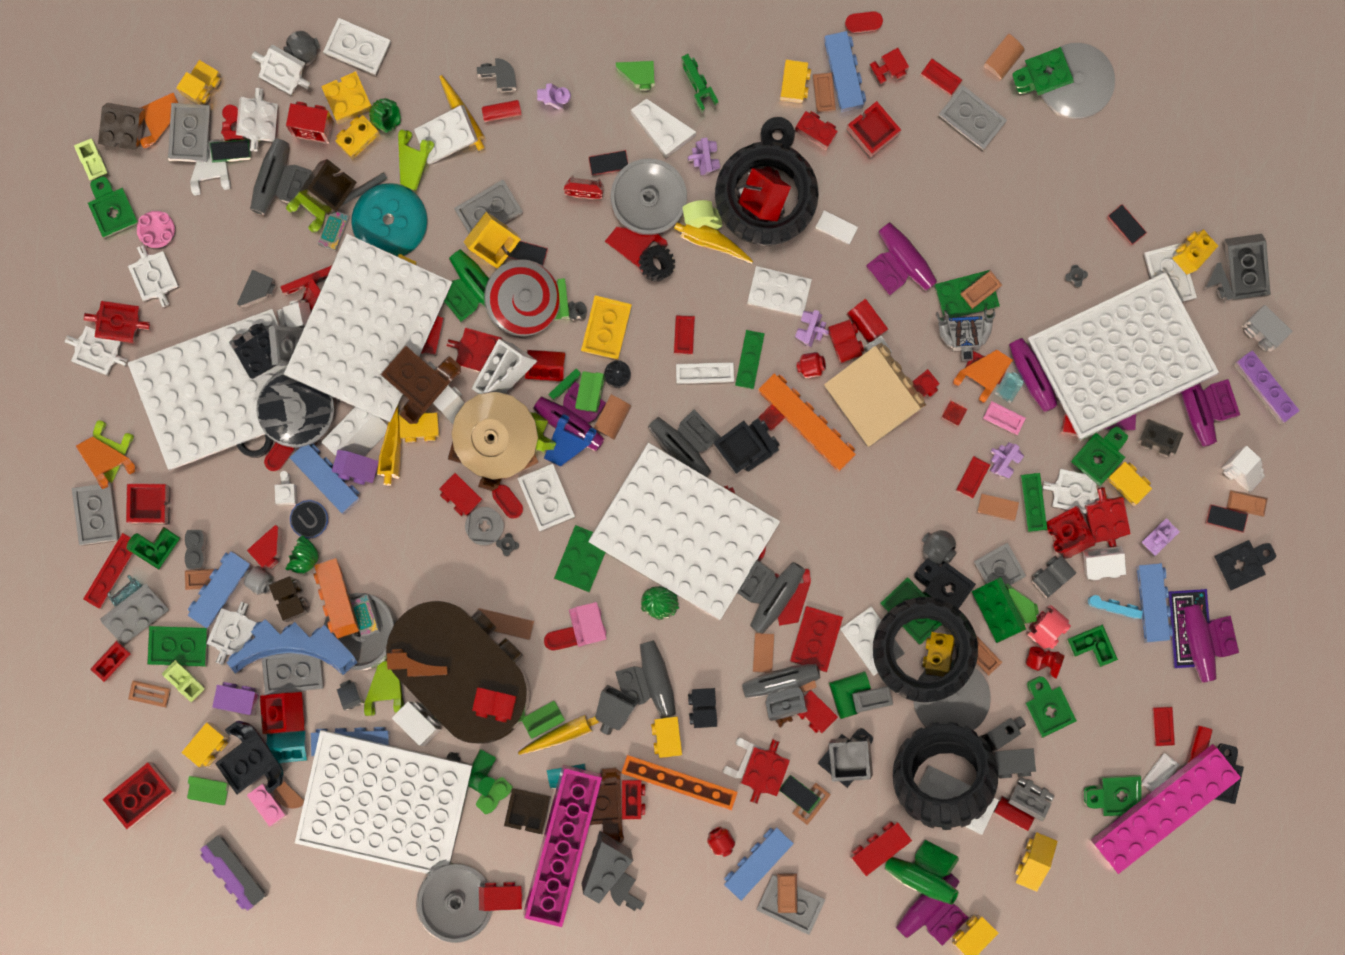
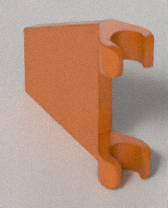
(157, 118)
(986, 372)
(102, 458)

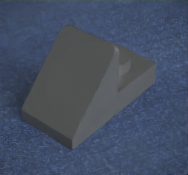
(1219, 278)

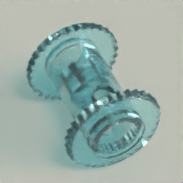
(125, 592)

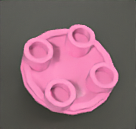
(155, 229)

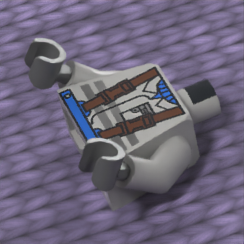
(965, 333)

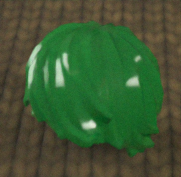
(385, 114)
(303, 556)
(659, 602)

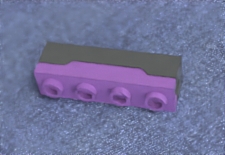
(1266, 387)
(233, 872)

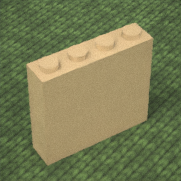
(875, 394)

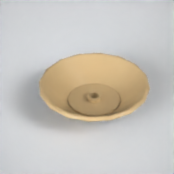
(512, 430)

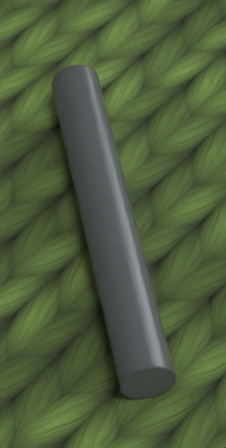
(366, 186)

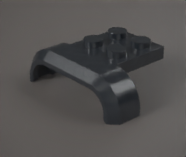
(249, 760)

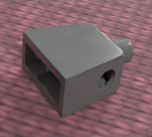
(614, 709)
(997, 736)

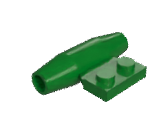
(467, 291)
(926, 874)

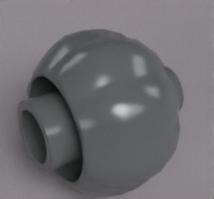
(302, 46)
(939, 547)

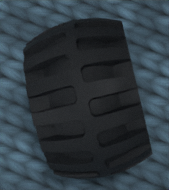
(766, 155)
(938, 611)
(943, 740)

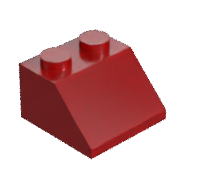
(268, 548)
(282, 713)

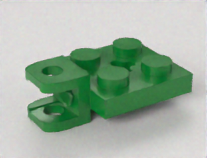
(1033, 75)
(698, 82)
(107, 199)
(1108, 449)
(1044, 698)
(1107, 797)

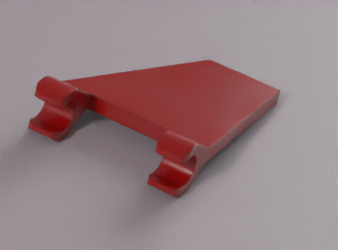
(632, 244)
(793, 609)

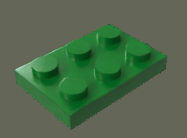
(953, 303)
(580, 561)
(998, 610)
(919, 628)
(181, 644)

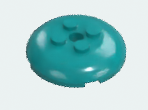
(390, 200)

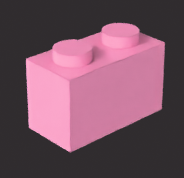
(587, 624)
(267, 805)

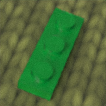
(749, 359)
(1033, 502)

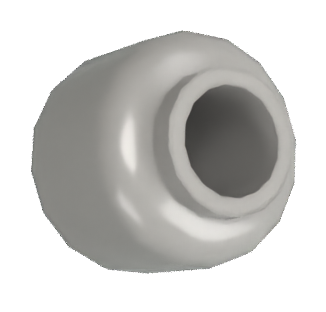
(257, 580)

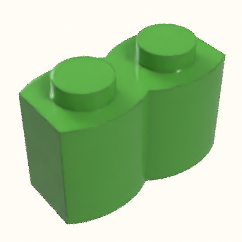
(499, 791)

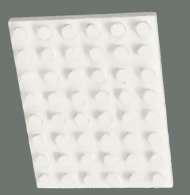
(362, 322)
(1123, 356)
(202, 394)
(684, 531)
(382, 803)

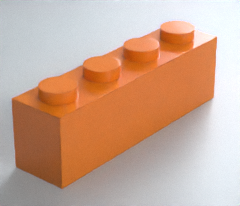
(336, 598)

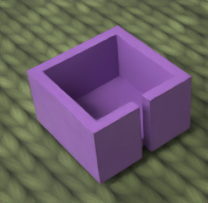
(236, 700)

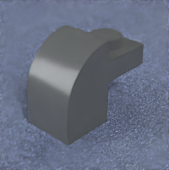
(502, 71)
(620, 892)

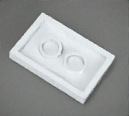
(357, 46)
(448, 132)
(1161, 261)
(779, 291)
(546, 497)
(861, 634)

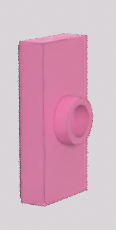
(1004, 418)

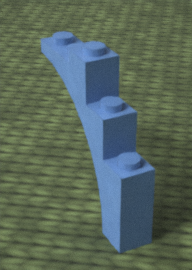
(294, 640)

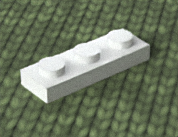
(704, 373)

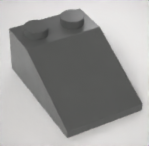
(1248, 266)

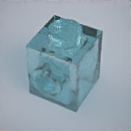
(1009, 387)

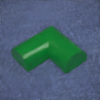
(155, 552)
(1095, 640)
(843, 691)
(479, 776)

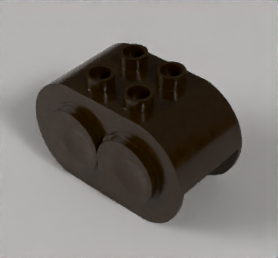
(450, 637)

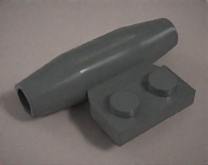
(276, 178)
(688, 441)
(770, 592)
(649, 680)
(782, 689)

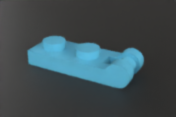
(1114, 607)

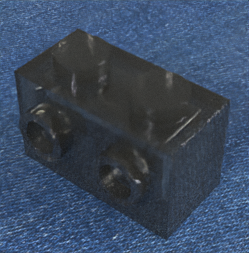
(1160, 437)

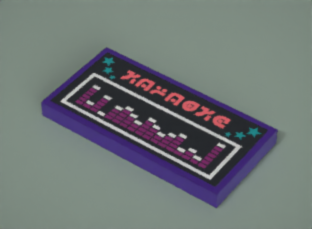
(1177, 602)

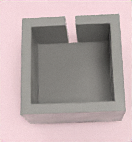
(1266, 329)

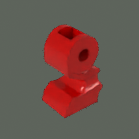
(230, 114)
(1040, 659)

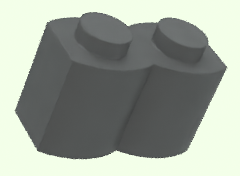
(195, 555)
(1053, 577)

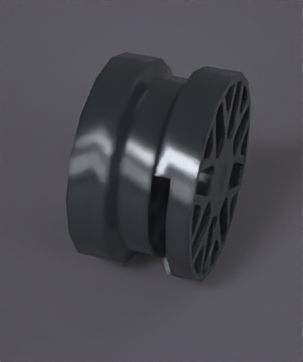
(617, 374)

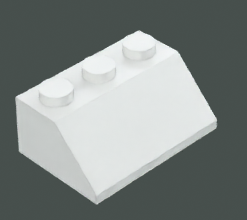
(356, 433)

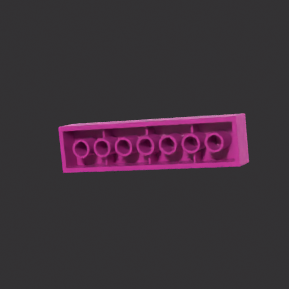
(1165, 808)
(562, 845)

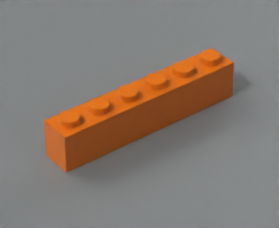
(806, 422)
(679, 782)

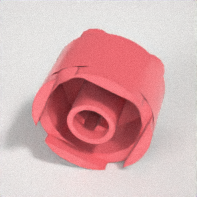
(1048, 628)

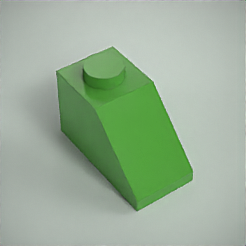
(639, 73)
(1023, 604)

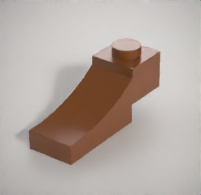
(400, 660)

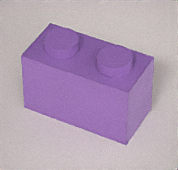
(354, 466)

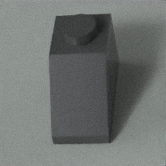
(256, 289)
(350, 695)

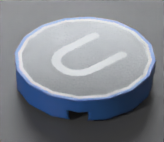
(309, 519)

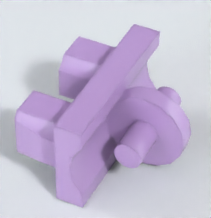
(554, 96)
(702, 158)
(813, 320)
(1003, 457)
(1160, 537)

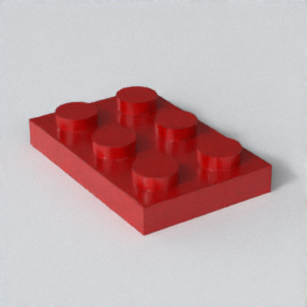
(816, 638)

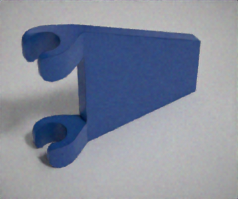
(567, 443)

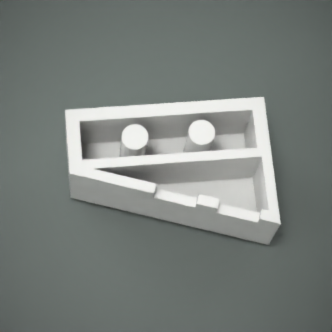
(662, 128)
(503, 368)
(449, 400)
(1244, 468)

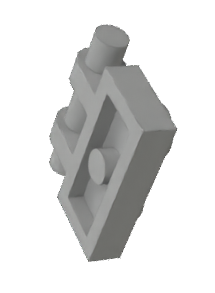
(1030, 802)

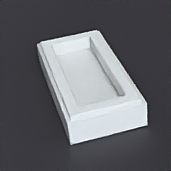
(836, 227)
(1160, 772)

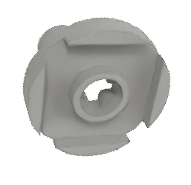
(477, 517)

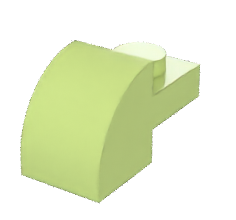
(91, 159)
(702, 213)
(183, 681)

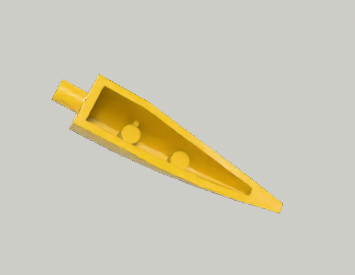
(454, 101)
(711, 238)
(390, 453)
(562, 734)

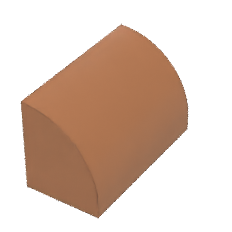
(1004, 56)
(612, 417)

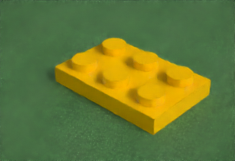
(606, 327)

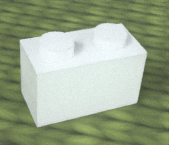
(1104, 563)

